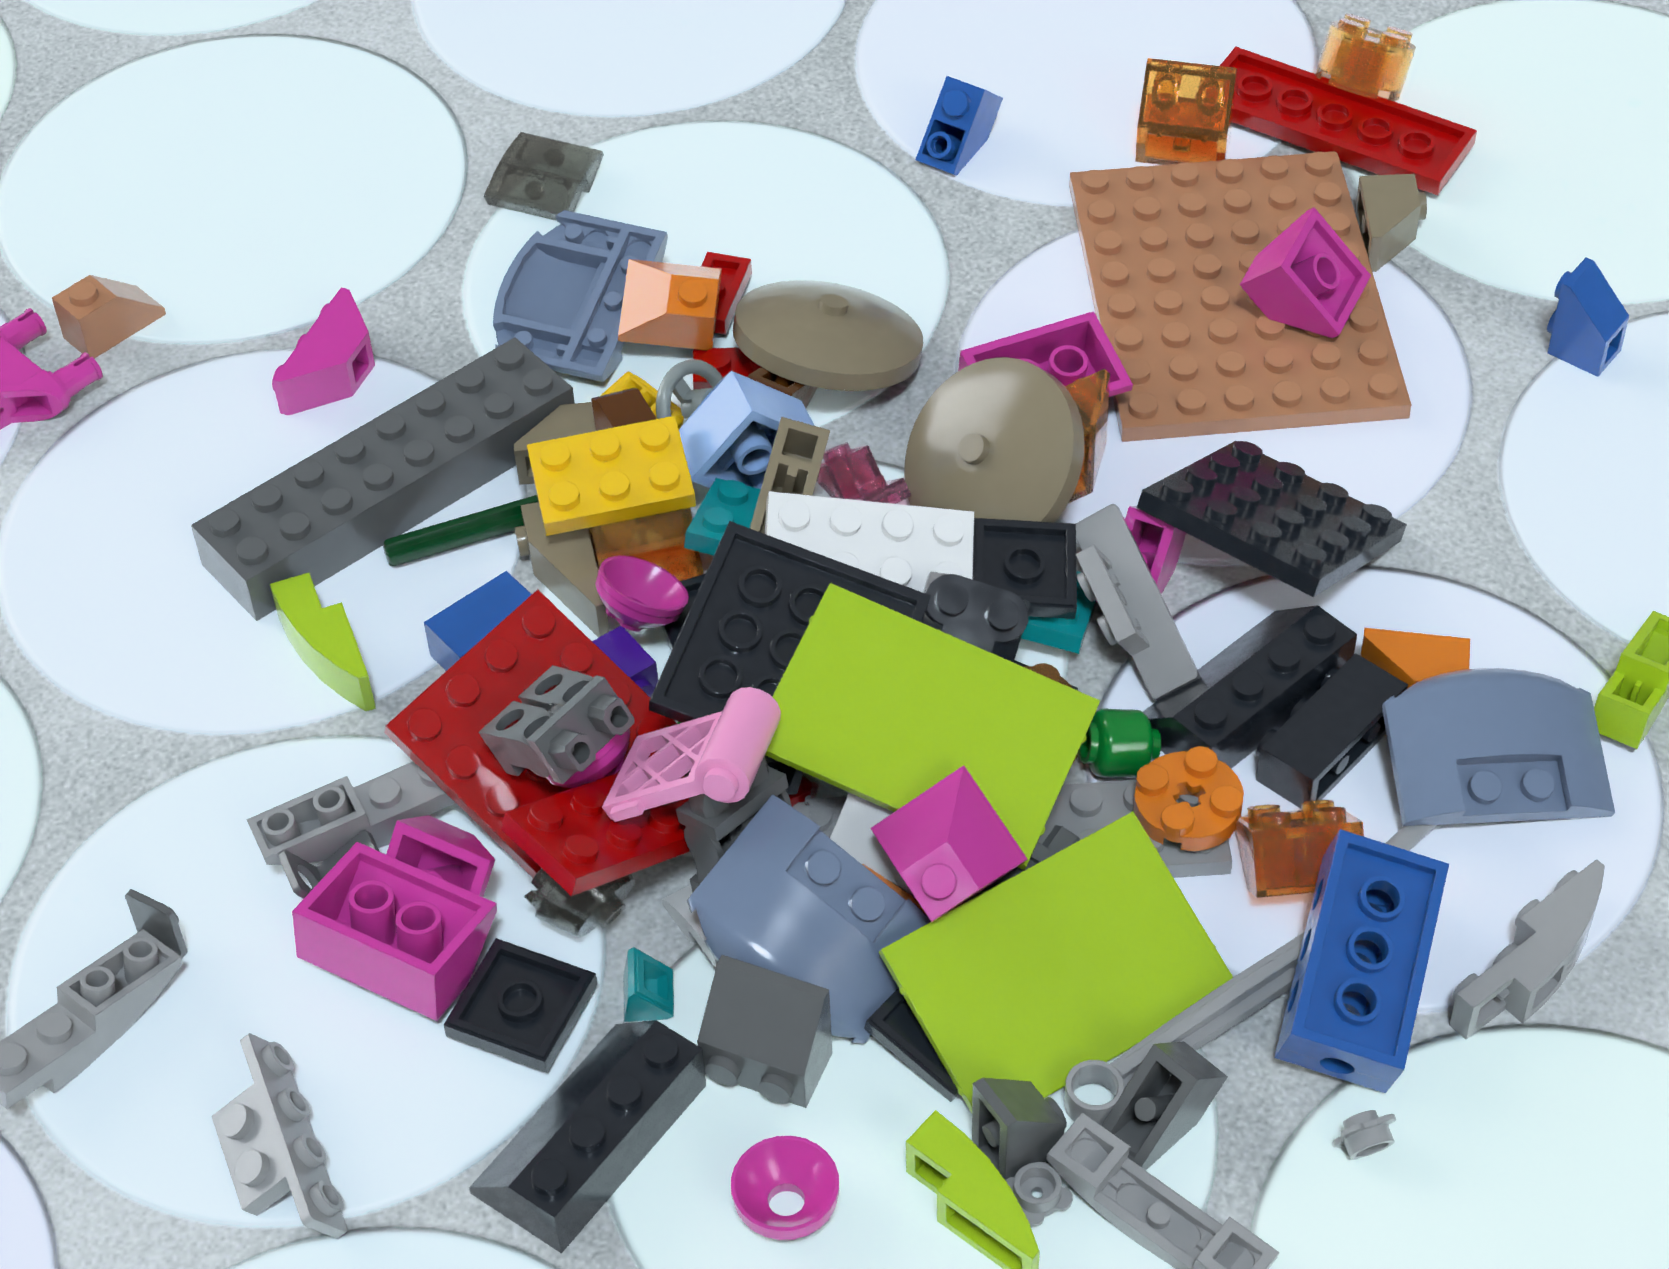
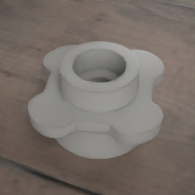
(1366, 1134)
(1042, 1178)

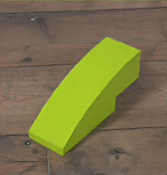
(323, 639)
(1638, 686)
(971, 1194)

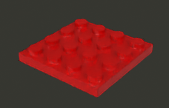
(445, 720)

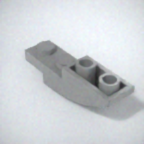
(335, 813)
(1538, 960)
(88, 1018)

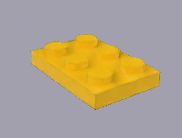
(611, 475)

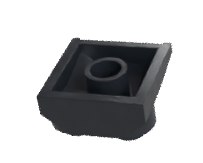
(976, 613)

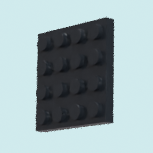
(1273, 516)
(754, 617)

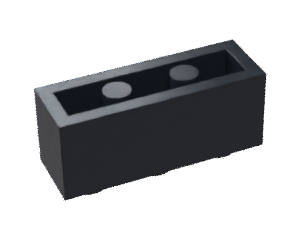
(1327, 732)

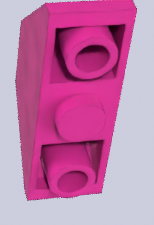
(327, 360)

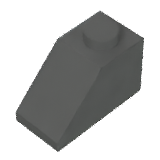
(1163, 1100)
(1014, 1123)

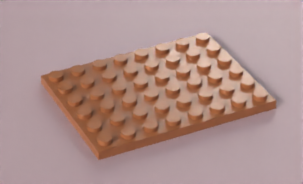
(1166, 287)

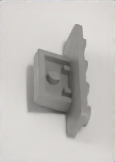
(1131, 602)
(273, 1144)

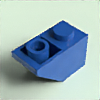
(958, 125)
(1588, 320)

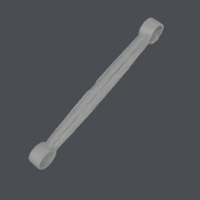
(1195, 1026)

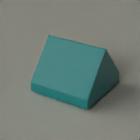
(647, 988)

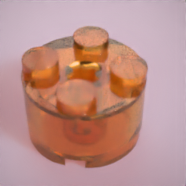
(1366, 58)

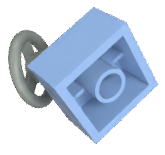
(728, 426)

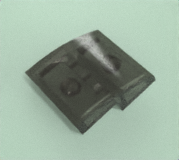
(542, 176)

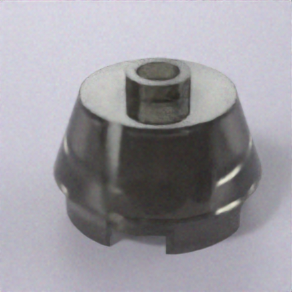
(580, 912)

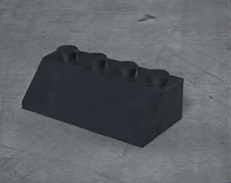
(1253, 684)
(593, 1131)

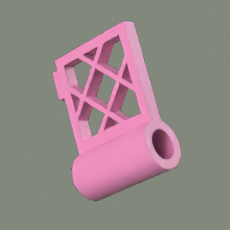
(717, 748)

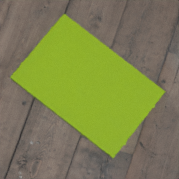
(903, 705)
(1058, 964)

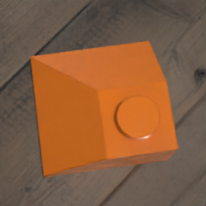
(670, 304)

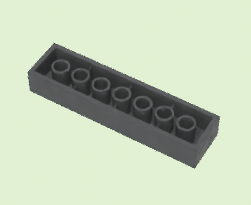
(379, 477)

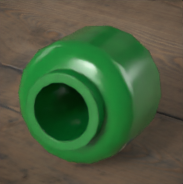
(1119, 743)

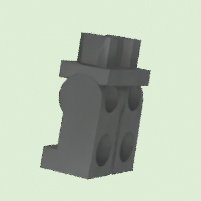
(557, 729)
(716, 824)

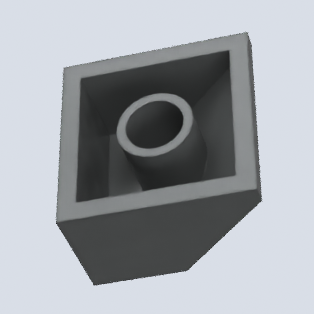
(766, 1032)

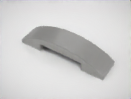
(1148, 1209)

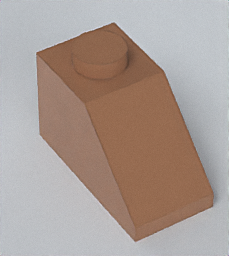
(103, 313)

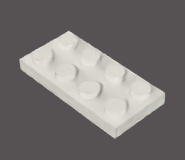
(876, 537)

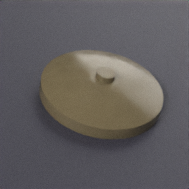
(827, 335)
(997, 444)

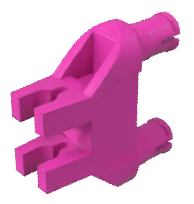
(25, 388)

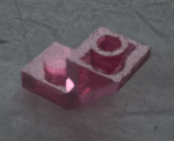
(855, 476)

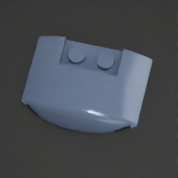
(569, 292)
(1496, 749)
(805, 911)

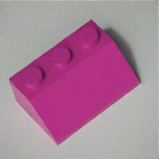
(1064, 349)
(393, 930)

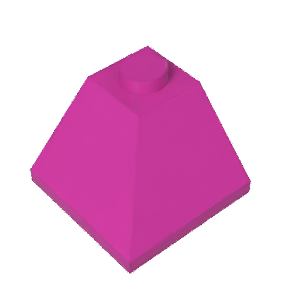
(1307, 277)
(948, 844)
(442, 852)

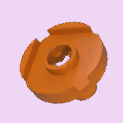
(1195, 774)

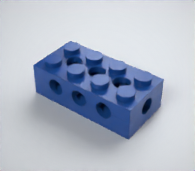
(1374, 908)

